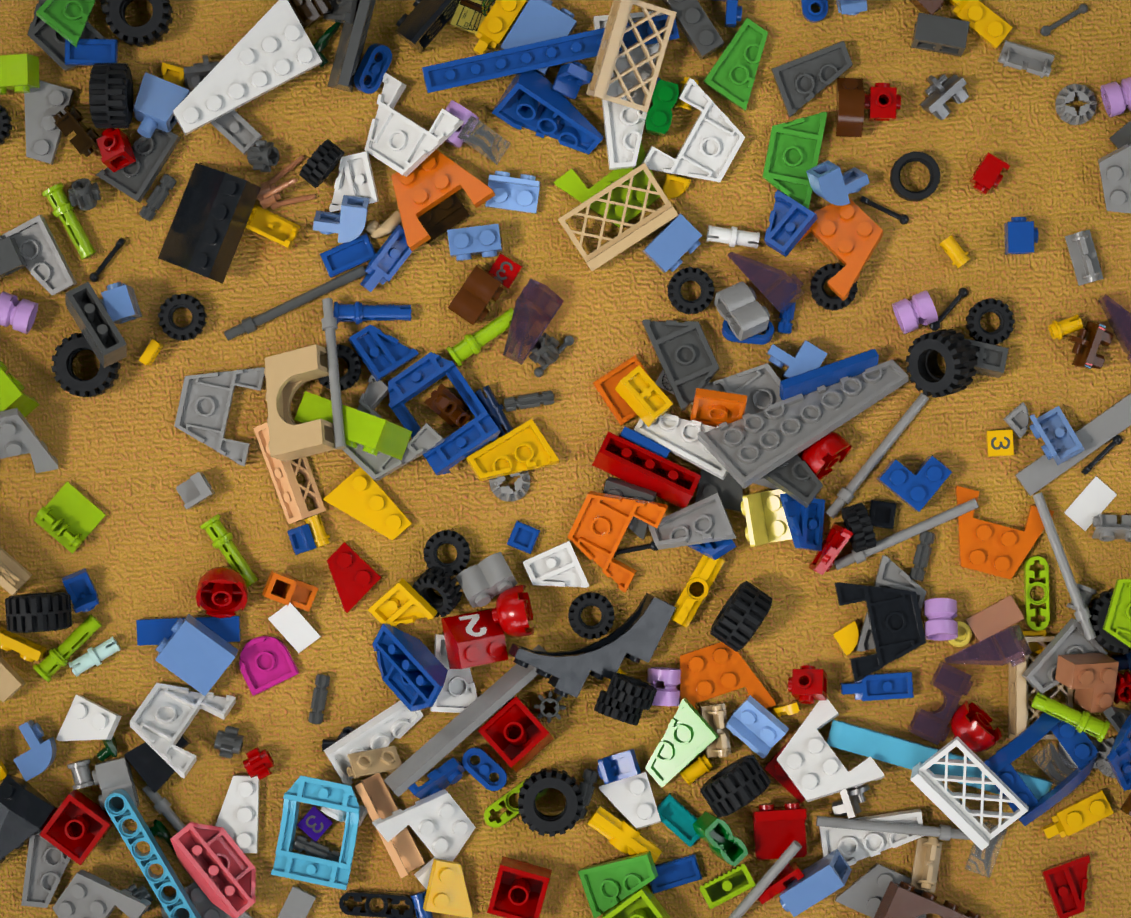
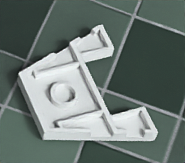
(400, 140)
(708, 145)
(168, 714)
(813, 763)
(436, 822)

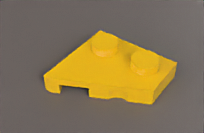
(401, 605)
(447, 890)

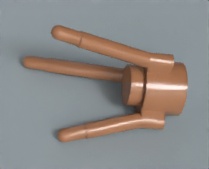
(270, 194)

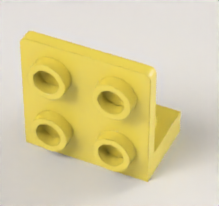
(765, 518)

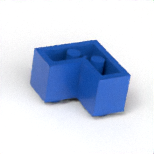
(918, 487)

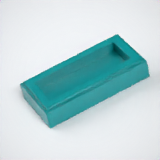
(678, 819)

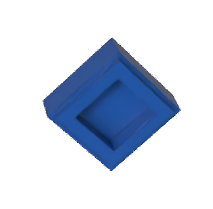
(523, 537)
(301, 539)

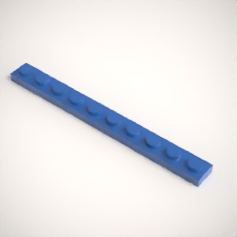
(530, 57)

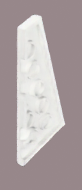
(260, 62)
(621, 123)

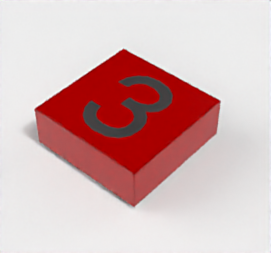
(505, 270)

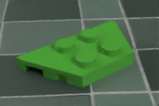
(793, 151)

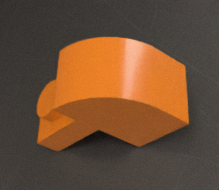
(287, 589)

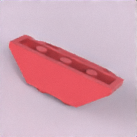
(217, 866)

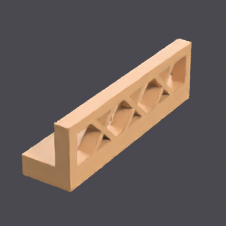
(283, 475)
(381, 804)

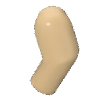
(385, 228)

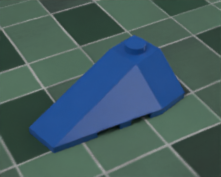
(535, 106)

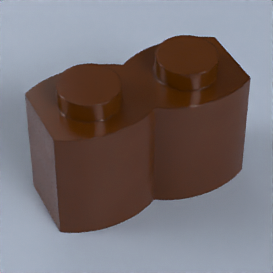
(476, 294)

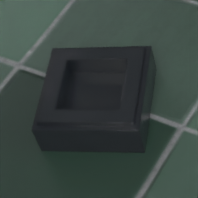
(882, 514)

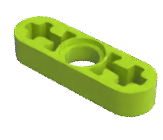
(1030, 612)
(497, 806)

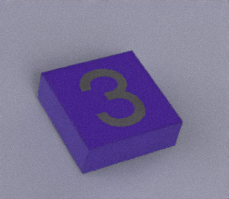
(315, 823)

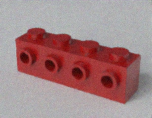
(646, 470)

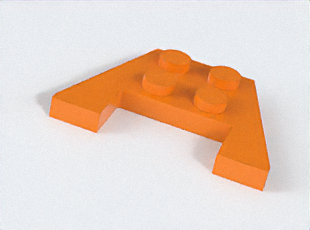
(430, 185)
(850, 237)
(603, 525)
(993, 546)
(716, 672)

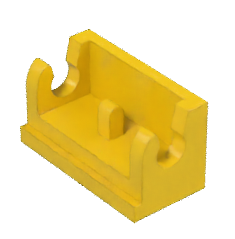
(272, 227)
(643, 396)

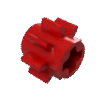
(1123, 688)
(258, 763)

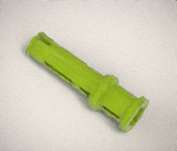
(64, 210)
(472, 343)
(222, 540)
(58, 656)
(1080, 720)

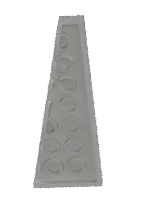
(784, 429)

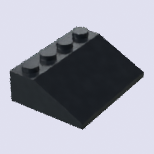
(425, 21)
(209, 222)

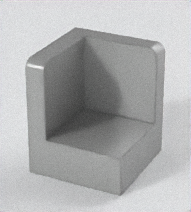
(195, 490)

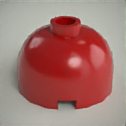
(826, 453)
(221, 592)
(514, 612)
(974, 727)

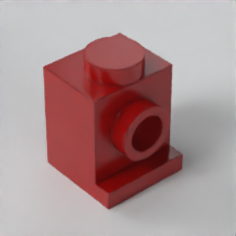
(115, 149)
(988, 173)

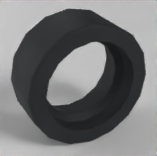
(933, 169)

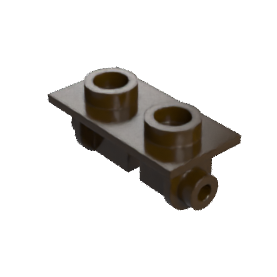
(71, 122)

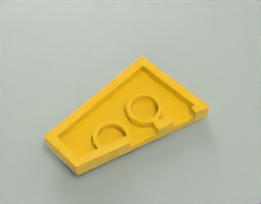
(513, 453)
(369, 504)

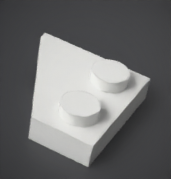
(354, 179)
(556, 568)
(88, 722)
(633, 800)

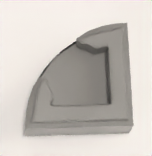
(1018, 419)

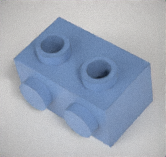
(474, 241)
(672, 244)
(121, 303)

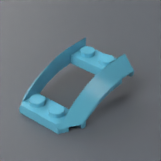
(312, 868)

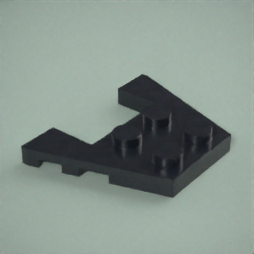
(893, 623)

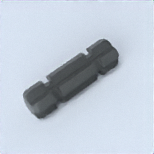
(157, 197)
(529, 401)
(922, 556)
(319, 698)
(590, 777)
(315, 849)

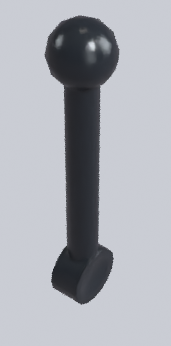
(903, 219)
(94, 277)
(962, 293)
(1117, 440)
(637, 548)

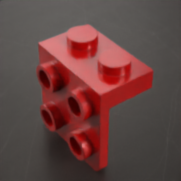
(777, 828)

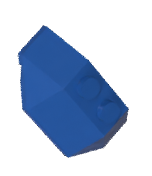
(409, 668)

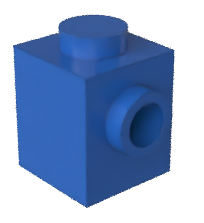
(1020, 236)

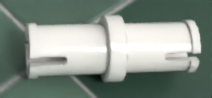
(733, 236)

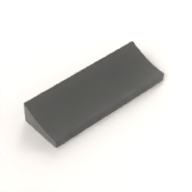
(351, 47)

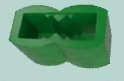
(660, 114)
(720, 838)

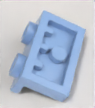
(514, 193)
(756, 726)

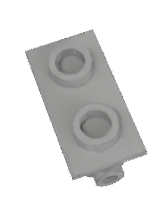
(1026, 58)
(1084, 257)
(1109, 530)

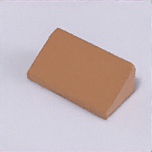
(995, 618)

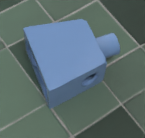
(156, 104)

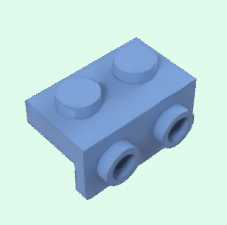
(1057, 435)

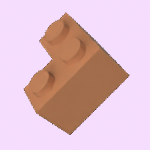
(1091, 677)

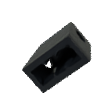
(151, 765)

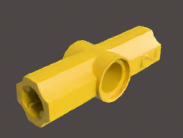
(688, 604)
(622, 834)

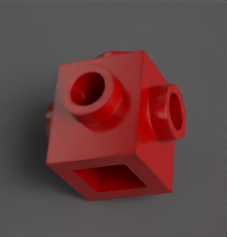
(878, 111)
(808, 684)

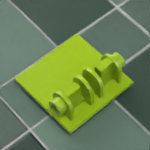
(69, 517)

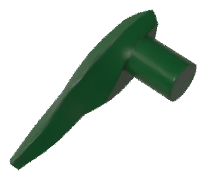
(323, 42)
(109, 749)
(163, 833)

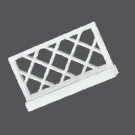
(950, 802)

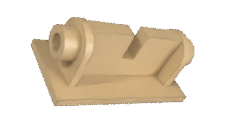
(716, 717)
(373, 761)
(926, 864)

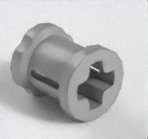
(1086, 594)
(81, 774)

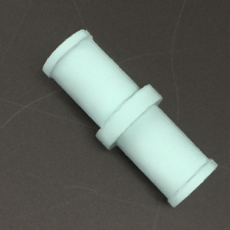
(94, 656)

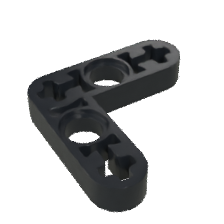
(395, 912)

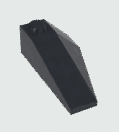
(21, 813)

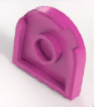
(266, 663)

